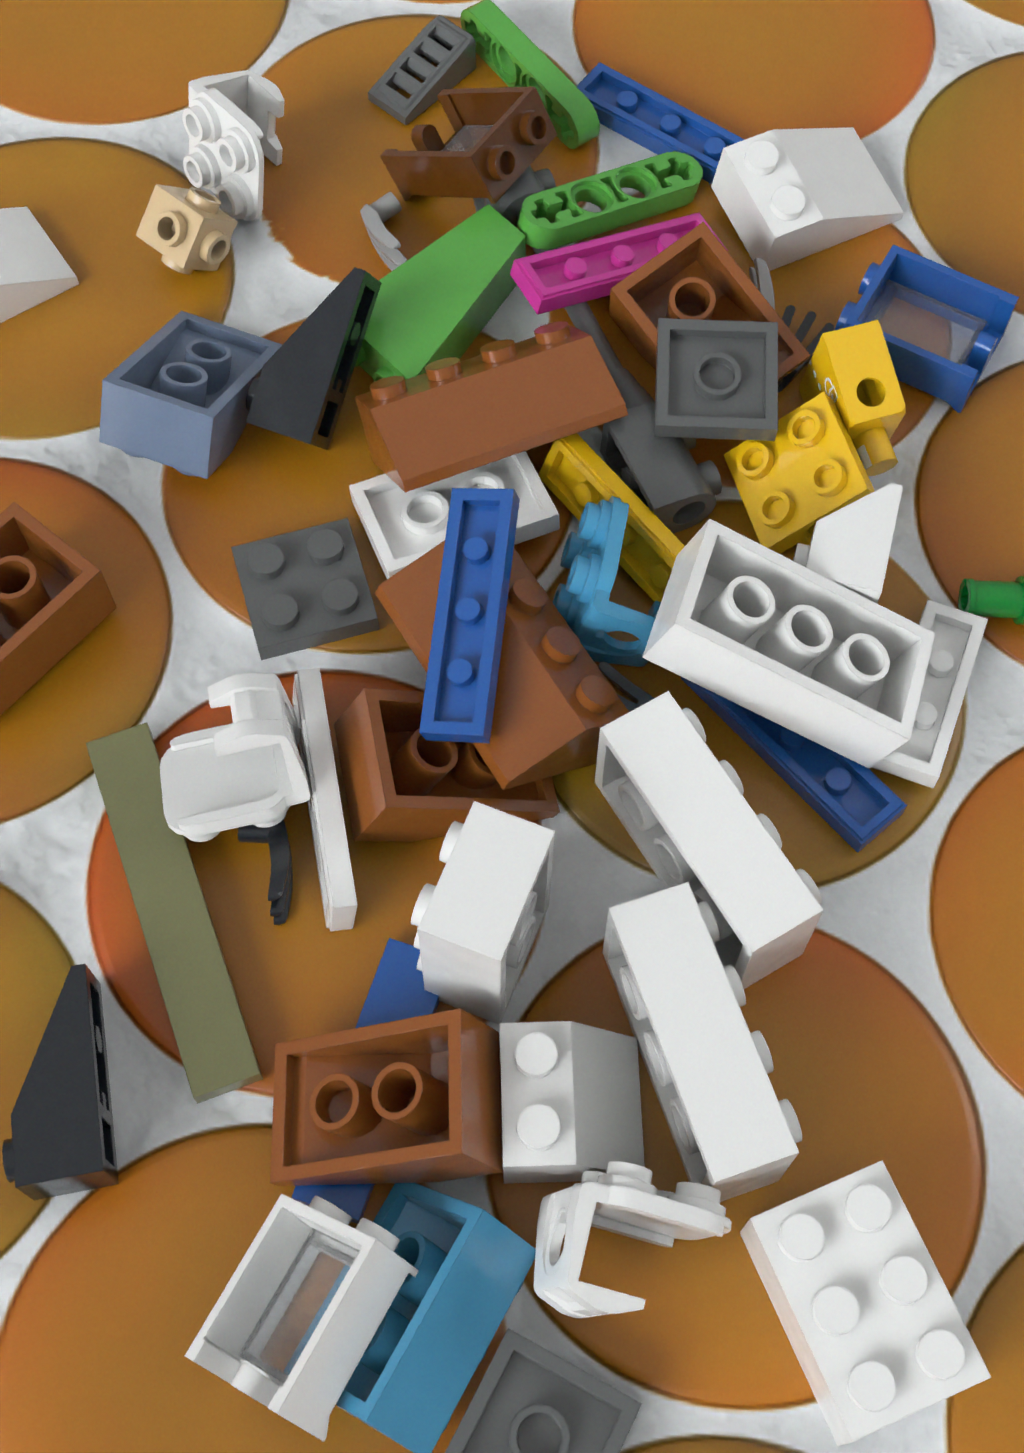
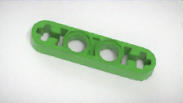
(525, 65)
(555, 219)

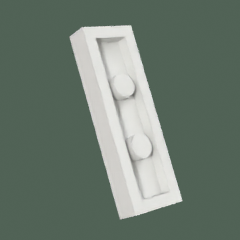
(943, 691)

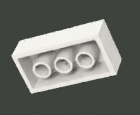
(790, 645)
(701, 831)
(698, 1042)

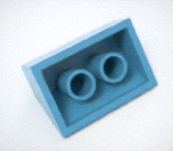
(439, 1318)

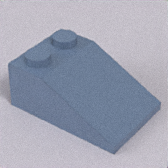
(183, 394)

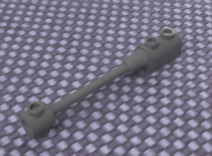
(652, 467)

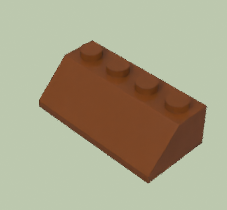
(488, 405)
(547, 684)

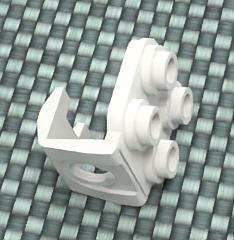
(229, 134)
(238, 769)
(624, 1205)

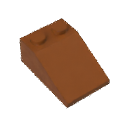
(695, 282)
(415, 786)
(389, 1103)

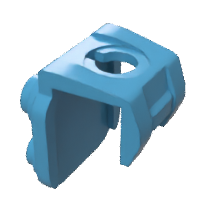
(584, 600)

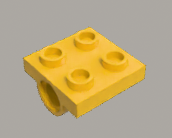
(799, 475)

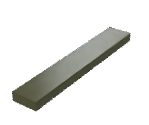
(174, 917)

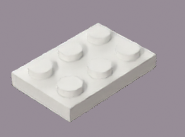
(415, 521)

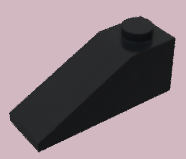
(311, 371)
(65, 1108)

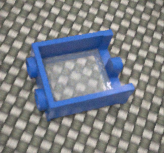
(934, 322)

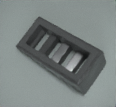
(438, 43)

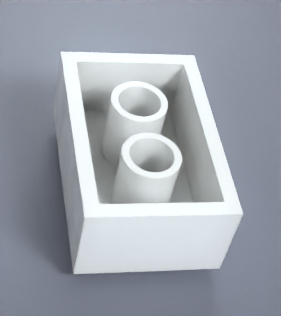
(483, 910)
(862, 1303)

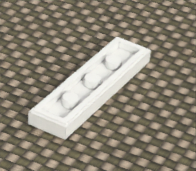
(325, 802)

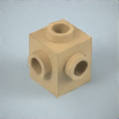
(187, 228)

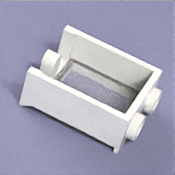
(302, 1310)

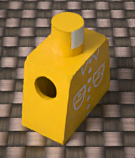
(861, 379)

